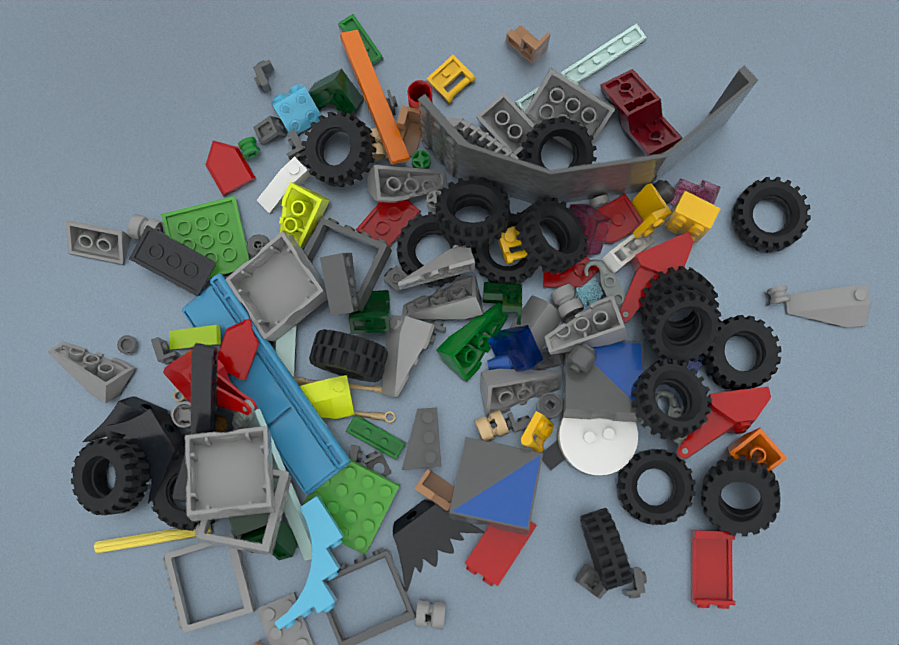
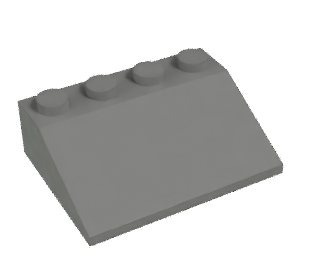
(565, 98)

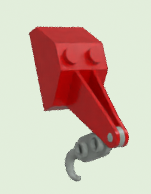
(645, 266)
(227, 395)
(729, 413)

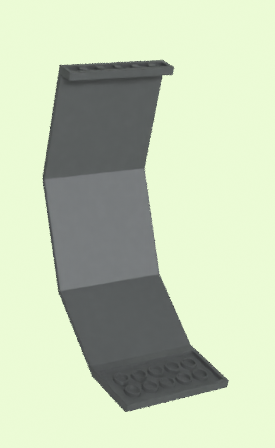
(574, 183)

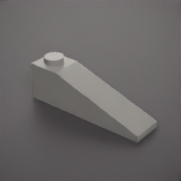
(403, 183)
(450, 263)
(457, 301)
(836, 306)
(595, 327)
(403, 345)
(97, 374)
(508, 388)

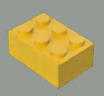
(692, 216)

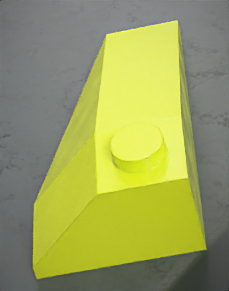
(301, 212)
(330, 397)

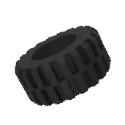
(765, 347)
(348, 355)
(90, 476)
(741, 520)

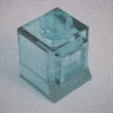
(589, 292)

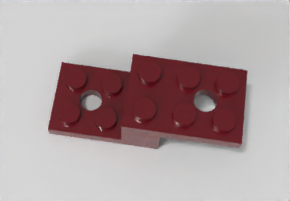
(641, 113)

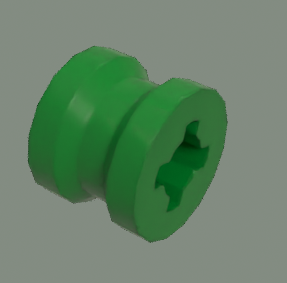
(249, 147)
(421, 156)

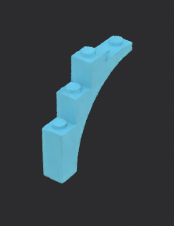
(316, 592)

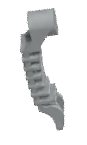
(476, 134)

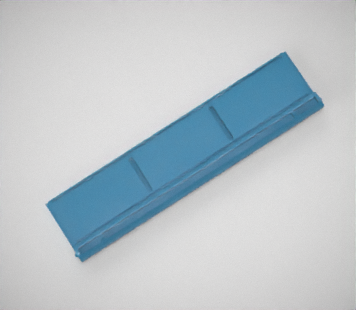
(294, 423)

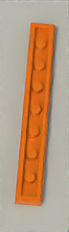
(374, 97)

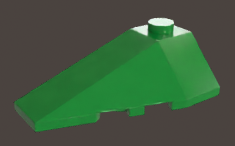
(468, 345)

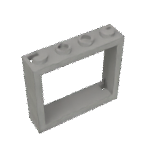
(272, 526)
(179, 601)

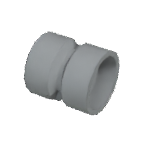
(138, 223)
(565, 299)
(182, 415)
(436, 620)

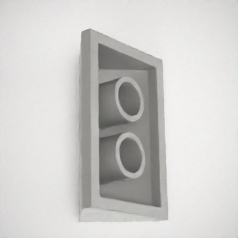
(506, 123)
(97, 242)
(540, 317)

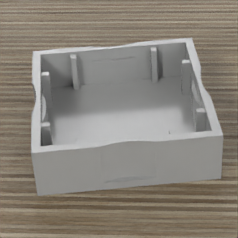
(278, 287)
(229, 474)

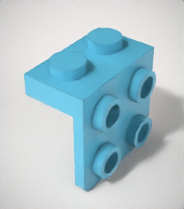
(296, 108)

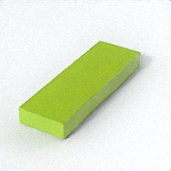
(188, 337)

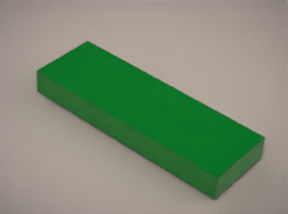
(351, 24)
(375, 437)

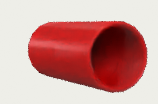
(417, 90)

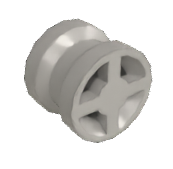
(431, 197)
(778, 295)

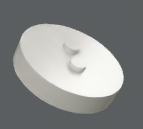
(597, 444)

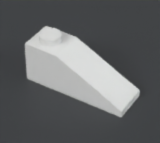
(274, 192)
(625, 252)

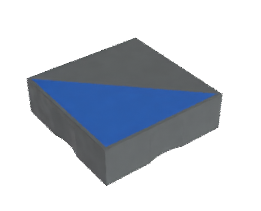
(607, 386)
(496, 486)

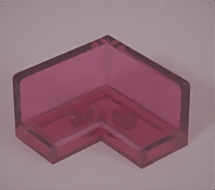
(705, 190)
(595, 224)

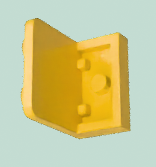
(651, 210)

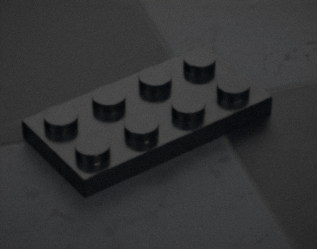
(172, 260)

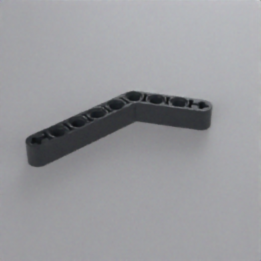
(203, 403)

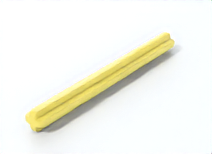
(144, 539)

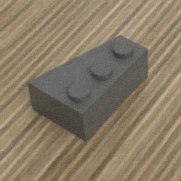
(340, 283)
(424, 441)

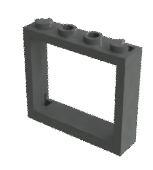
(377, 265)
(383, 626)

